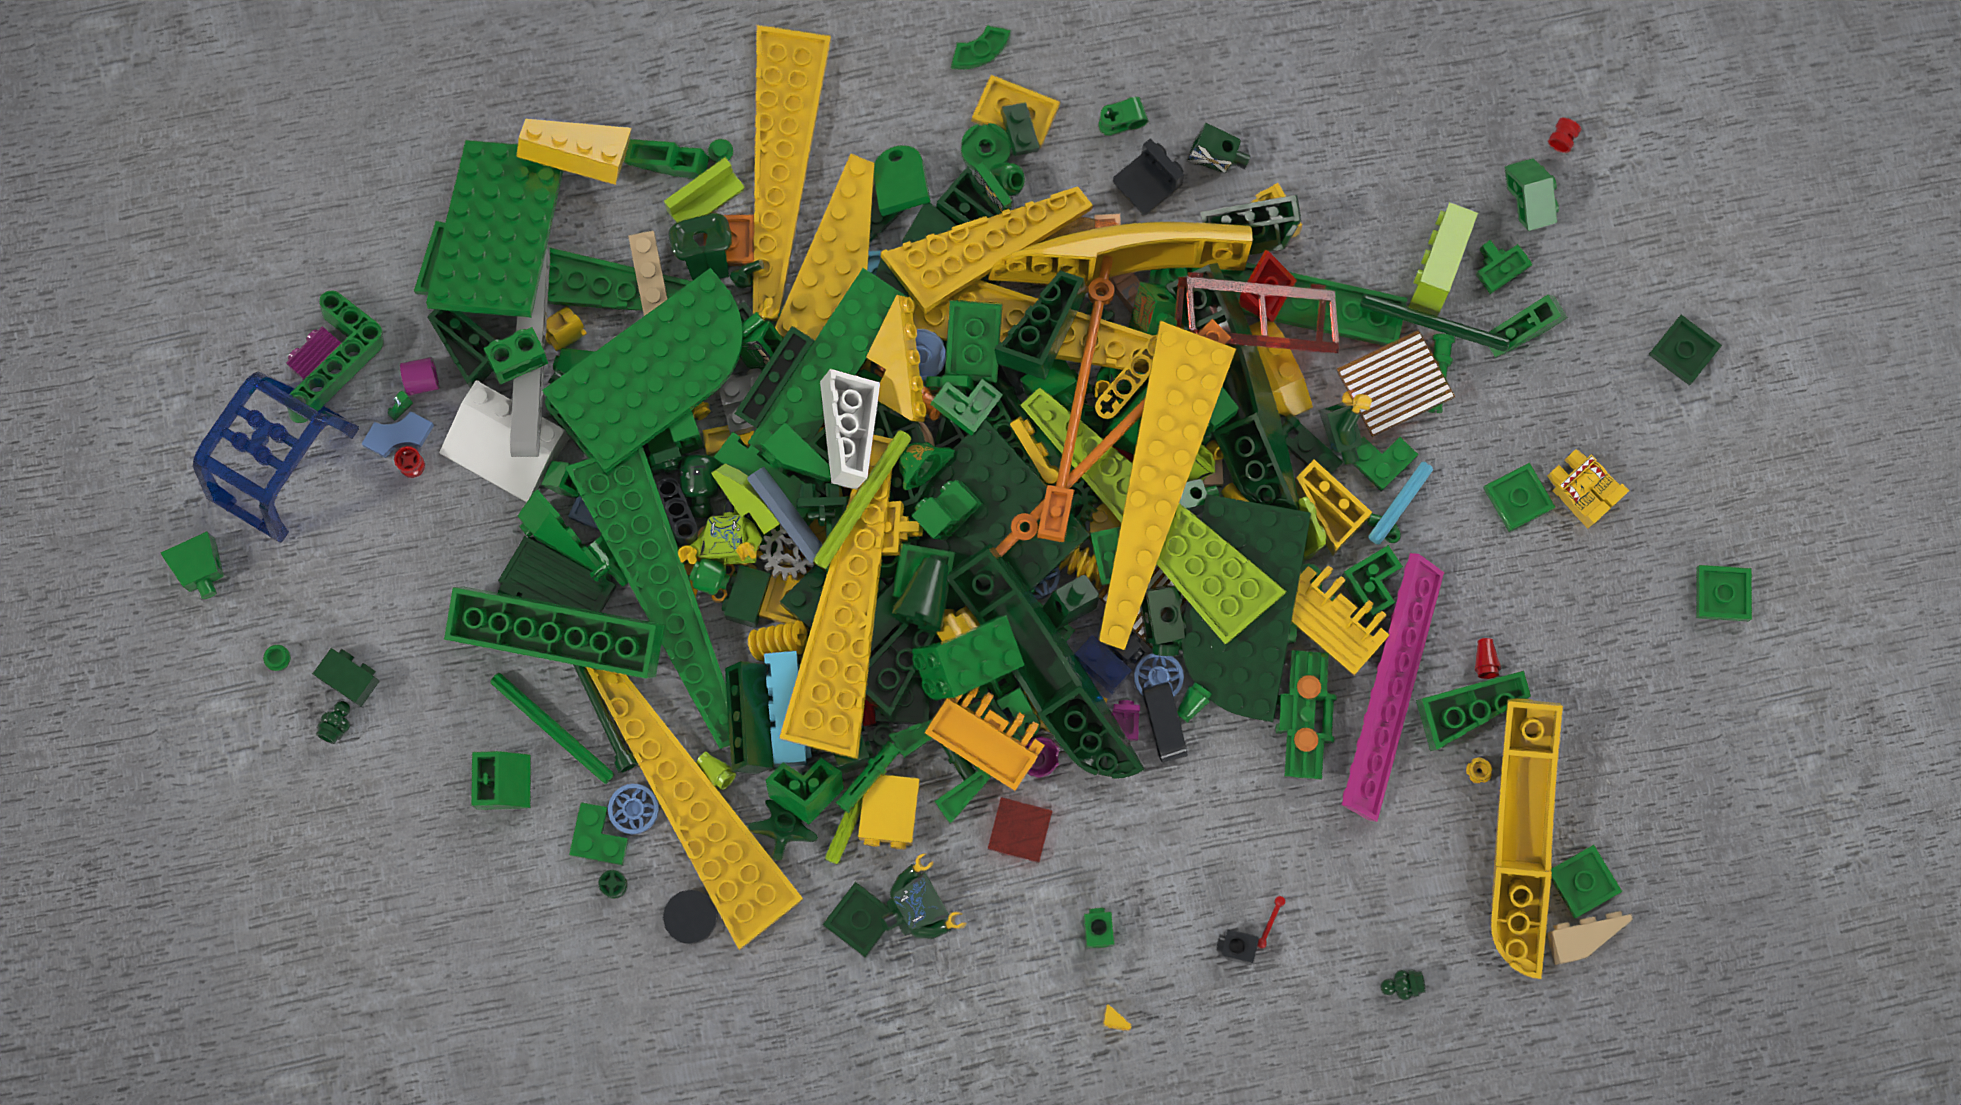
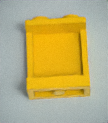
(889, 812)

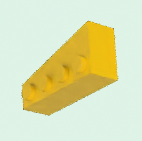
(575, 147)

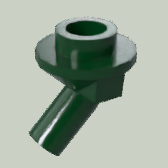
(742, 277)

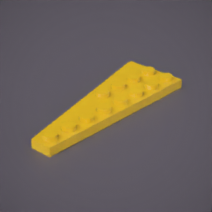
(957, 258)

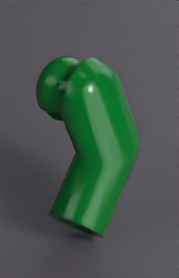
(1394, 534)

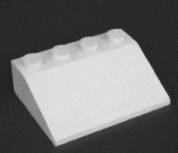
(482, 443)

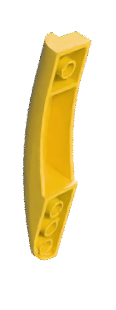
(1132, 248)
(1525, 833)

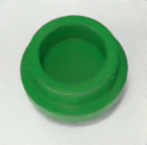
(720, 149)
(277, 657)

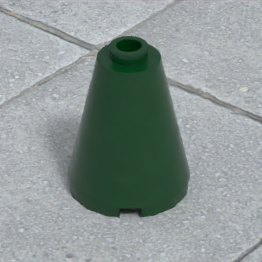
(924, 596)

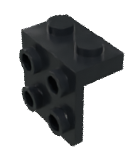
(1149, 177)

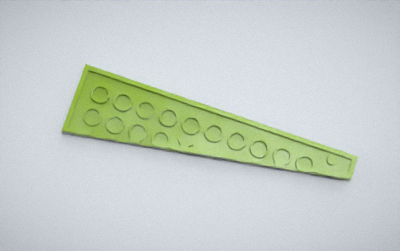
(1198, 561)

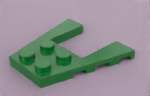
(959, 797)

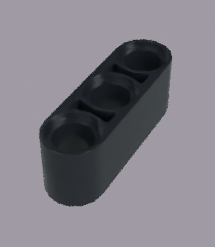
(677, 504)
(1164, 722)

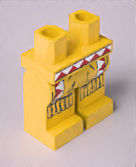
(1588, 489)

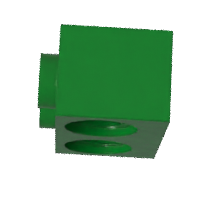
(519, 361)

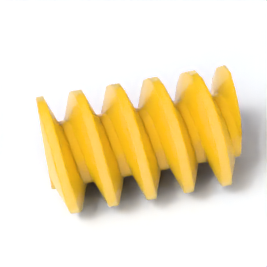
(1083, 564)
(778, 639)

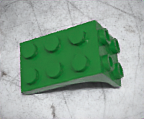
(968, 659)

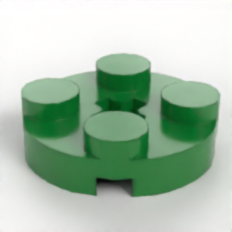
(985, 134)

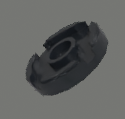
(690, 917)

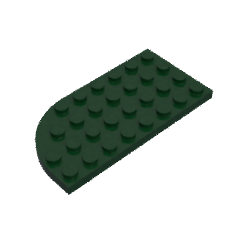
(1250, 667)

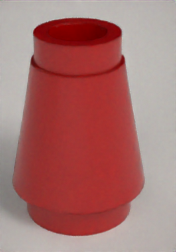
(1487, 661)

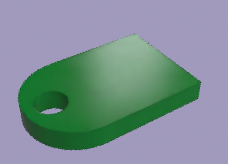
(902, 182)

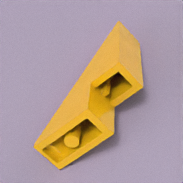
(897, 353)

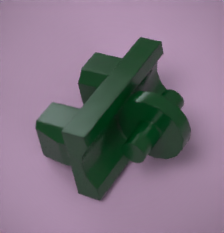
(808, 499)

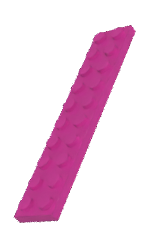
(1392, 688)

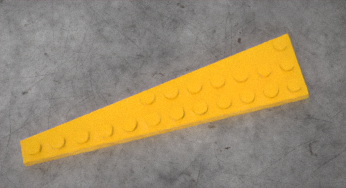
(1176, 413)
(726, 855)

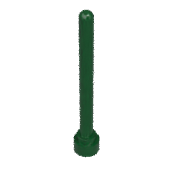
(624, 760)

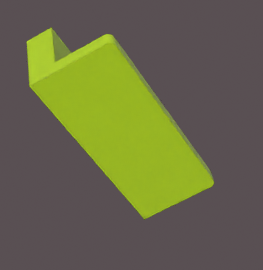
(705, 192)

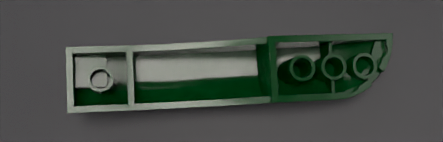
(1254, 437)
(1051, 672)

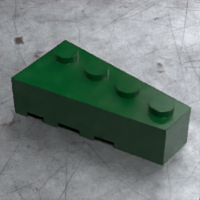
(1041, 332)

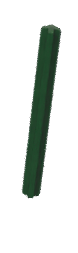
(1434, 322)

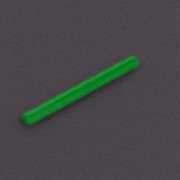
(552, 728)

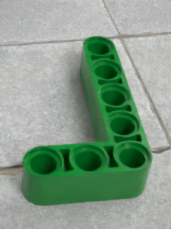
(339, 359)

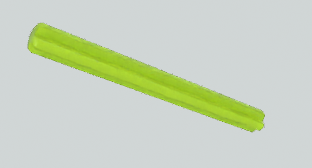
(862, 499)

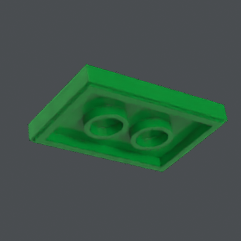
(971, 339)

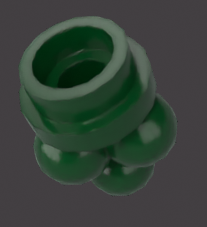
(333, 723)
(1404, 984)

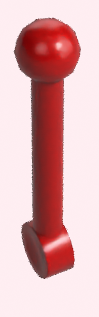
(1279, 902)

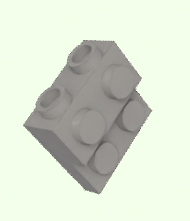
(732, 395)

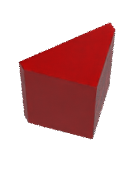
(1268, 272)

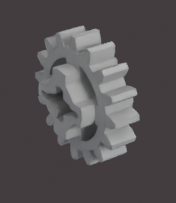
(780, 558)

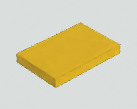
(1004, 93)

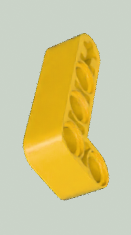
(1130, 375)

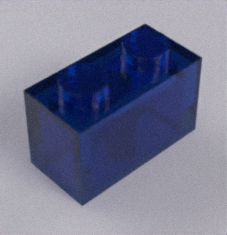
(1102, 664)

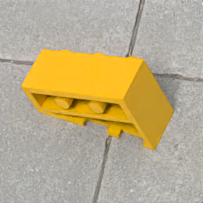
(1335, 506)

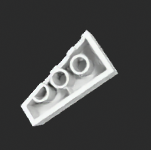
(849, 425)

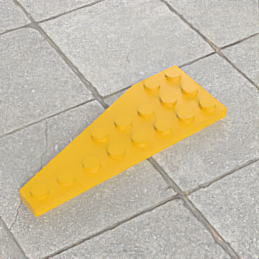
(835, 253)

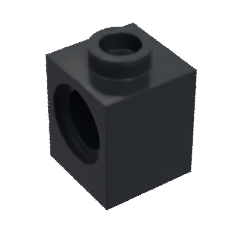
(1249, 946)

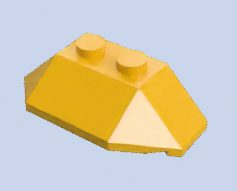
(1283, 375)

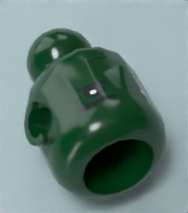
(699, 483)

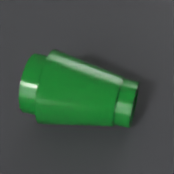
(1193, 702)

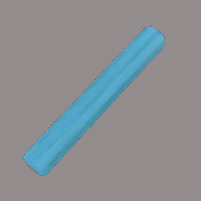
(1400, 503)

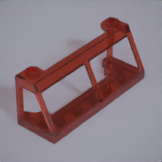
(1316, 292)

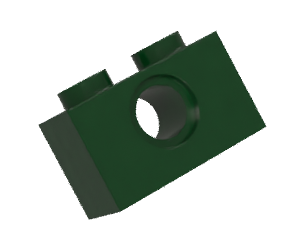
(1156, 629)

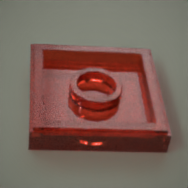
(1019, 830)

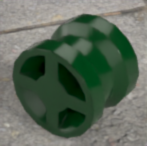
(609, 881)

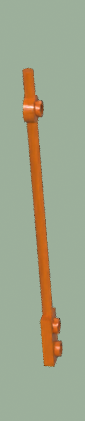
(1210, 331)
(1058, 497)

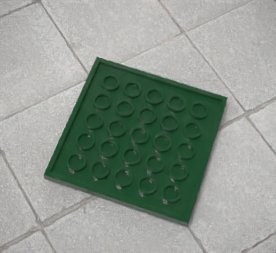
(1006, 489)

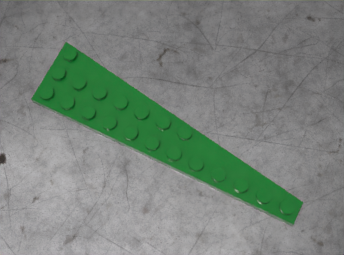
(572, 279)
(642, 542)

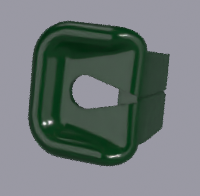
(702, 258)

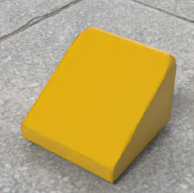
(1114, 1020)

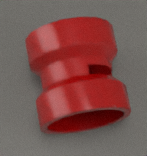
(1564, 135)
(405, 457)

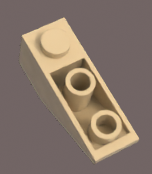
(1580, 941)

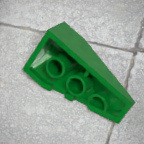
(548, 528)

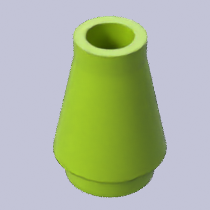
(716, 770)

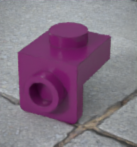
(1128, 718)

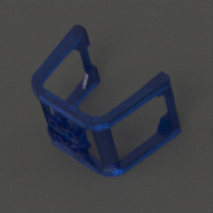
(206, 466)

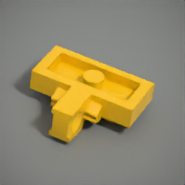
(898, 529)

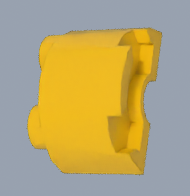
(564, 328)

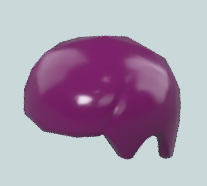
(1047, 759)

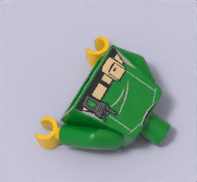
(760, 337)

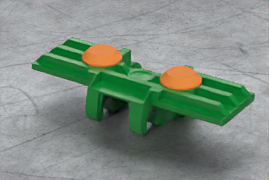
(1297, 715)

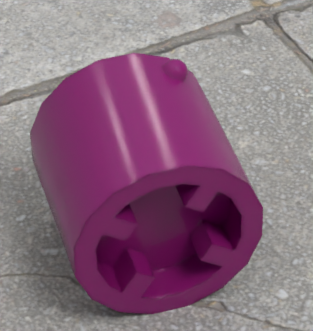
(419, 376)

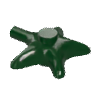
(783, 828)

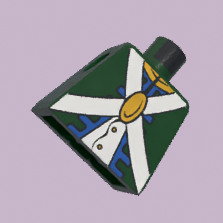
(1217, 150)

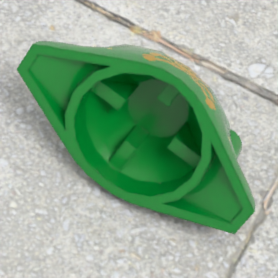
(921, 462)

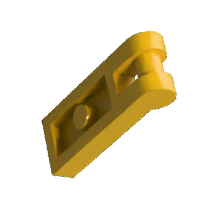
(1035, 450)

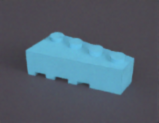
(780, 680)

